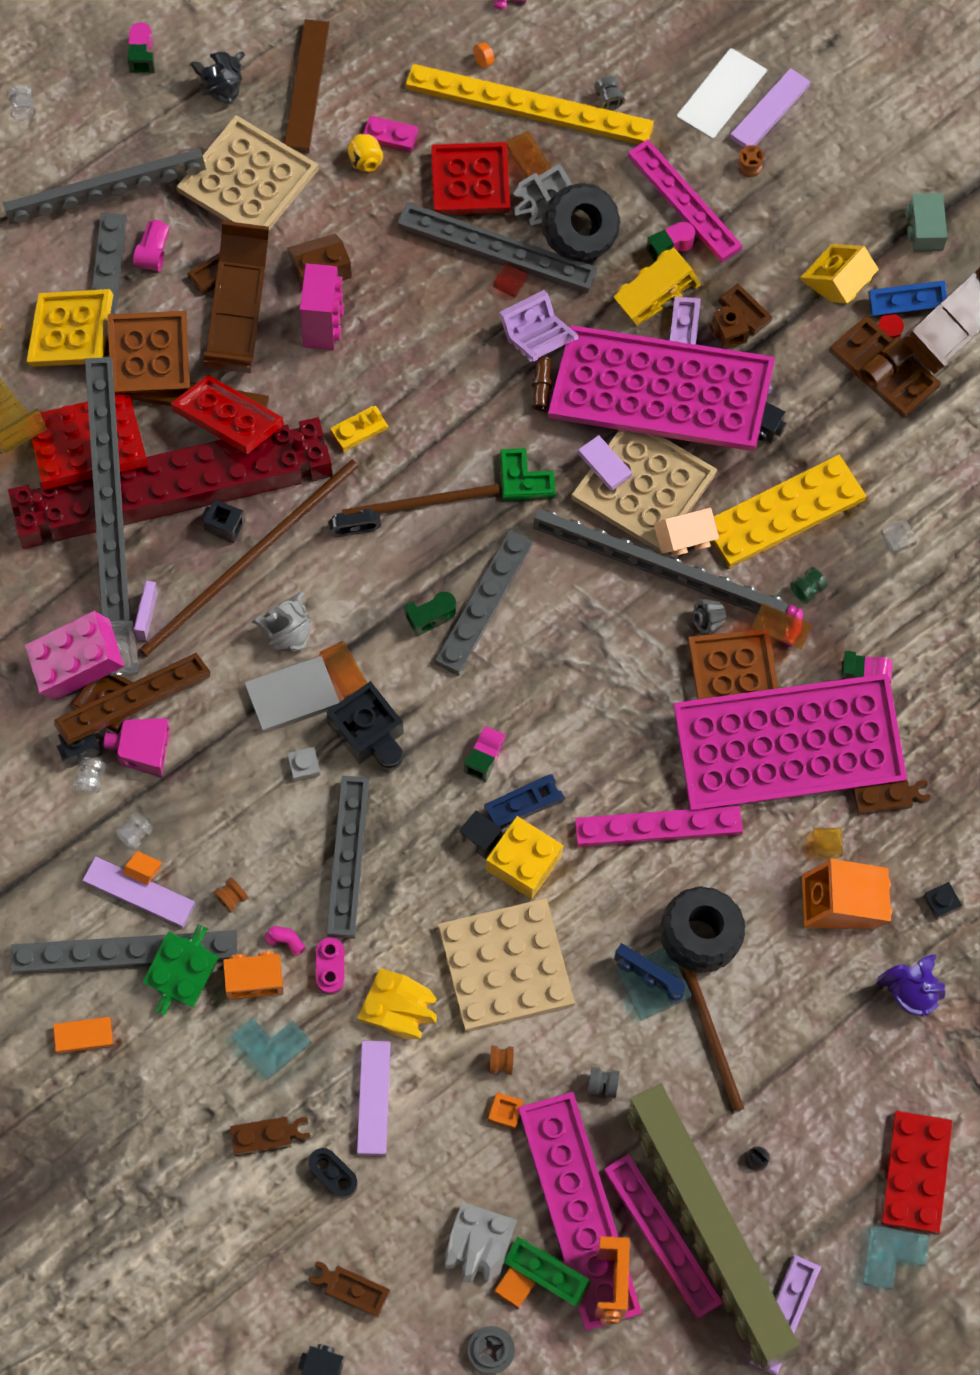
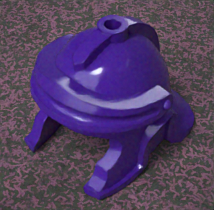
(915, 986)

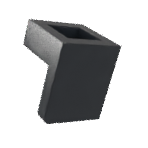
(482, 833)

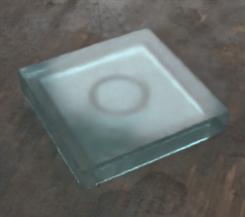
(649, 1000)

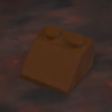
(321, 251)

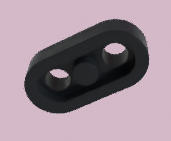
(352, 524)
(333, 1174)

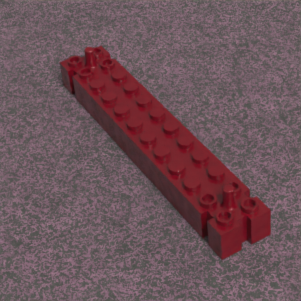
(177, 483)

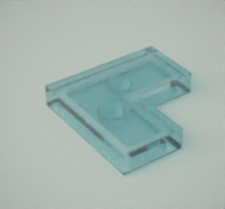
(270, 1053)
(886, 1248)

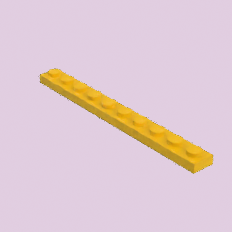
(529, 104)

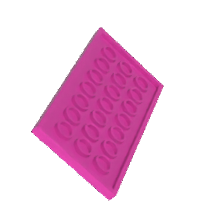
(662, 388)
(789, 742)

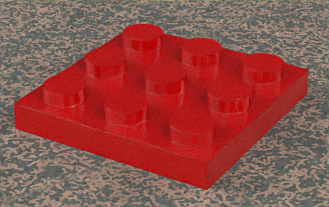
(470, 178)

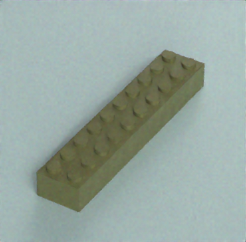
(713, 1228)

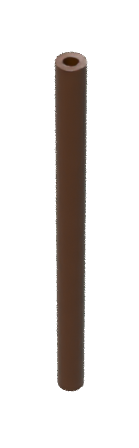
(428, 500)
(713, 1040)

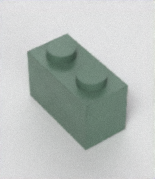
(927, 222)

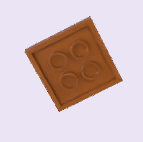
(149, 351)
(732, 663)

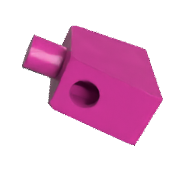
(141, 744)

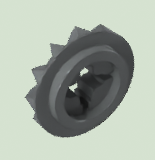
(496, 1337)

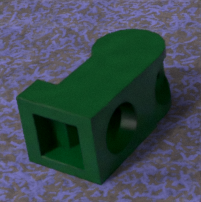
(430, 614)

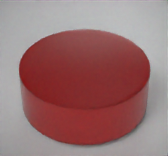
(891, 325)

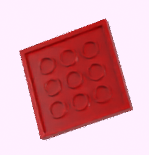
(65, 445)

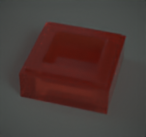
(510, 280)

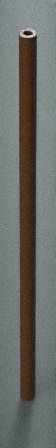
(248, 558)

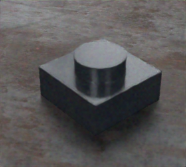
(942, 900)

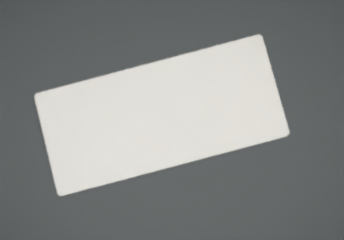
(722, 93)

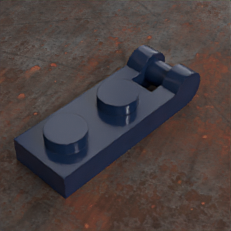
(524, 801)
(650, 973)

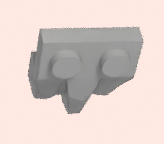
(538, 191)
(479, 1242)

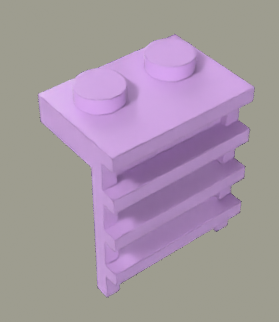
(535, 327)

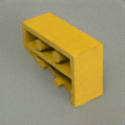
(656, 286)

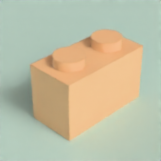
(685, 531)

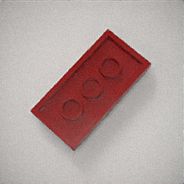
(227, 414)
(917, 1172)

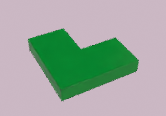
(521, 484)

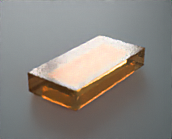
(343, 669)

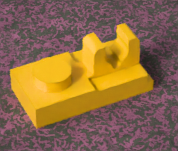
(358, 428)

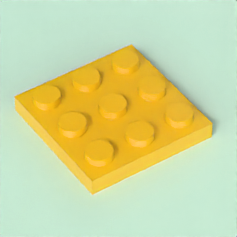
(69, 327)

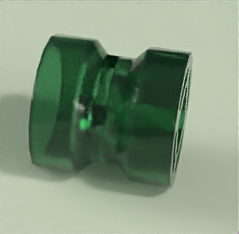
(808, 585)

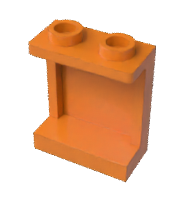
(617, 1250)

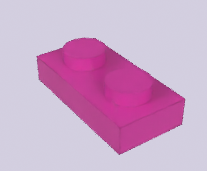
(392, 133)

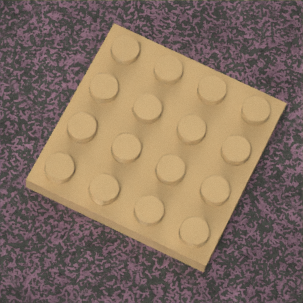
(248, 176)
(662, 485)
(506, 965)

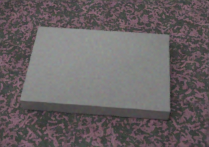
(292, 694)

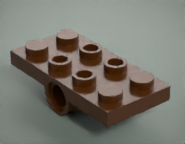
(885, 366)

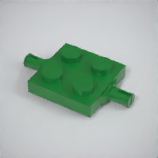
(181, 969)

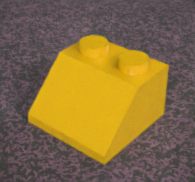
(840, 272)

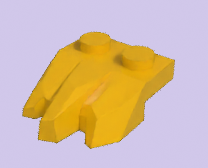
(398, 1005)

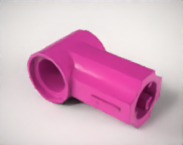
(151, 251)

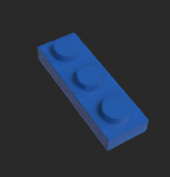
(907, 298)

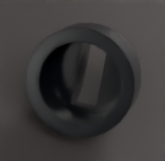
(754, 1162)

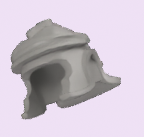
(286, 624)

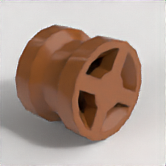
(750, 154)
(230, 895)
(501, 1060)

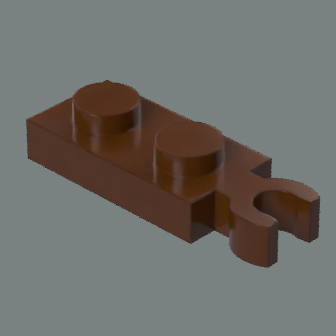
(888, 797)
(266, 1135)
(352, 1289)

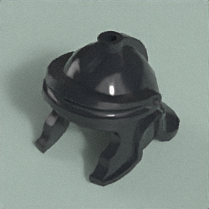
(222, 78)

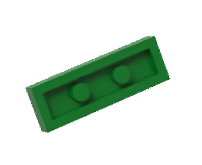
(548, 1271)

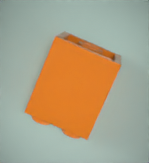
(846, 896)

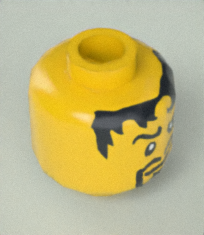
(364, 153)

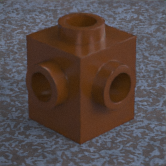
(730, 327)

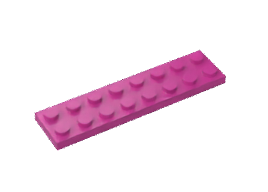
(574, 1197)

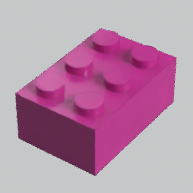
(321, 306)
(74, 655)

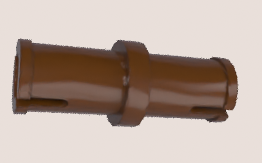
(542, 383)

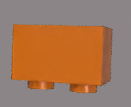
(253, 975)

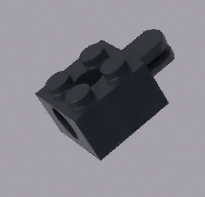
(368, 727)

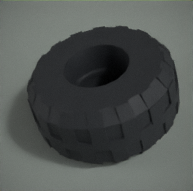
(601, 212)
(714, 909)

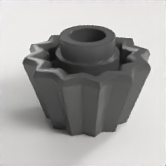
(708, 616)

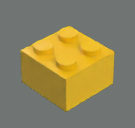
(524, 857)

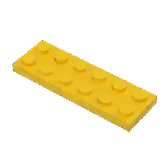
(786, 510)

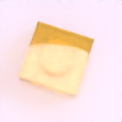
(827, 842)

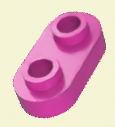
(330, 964)

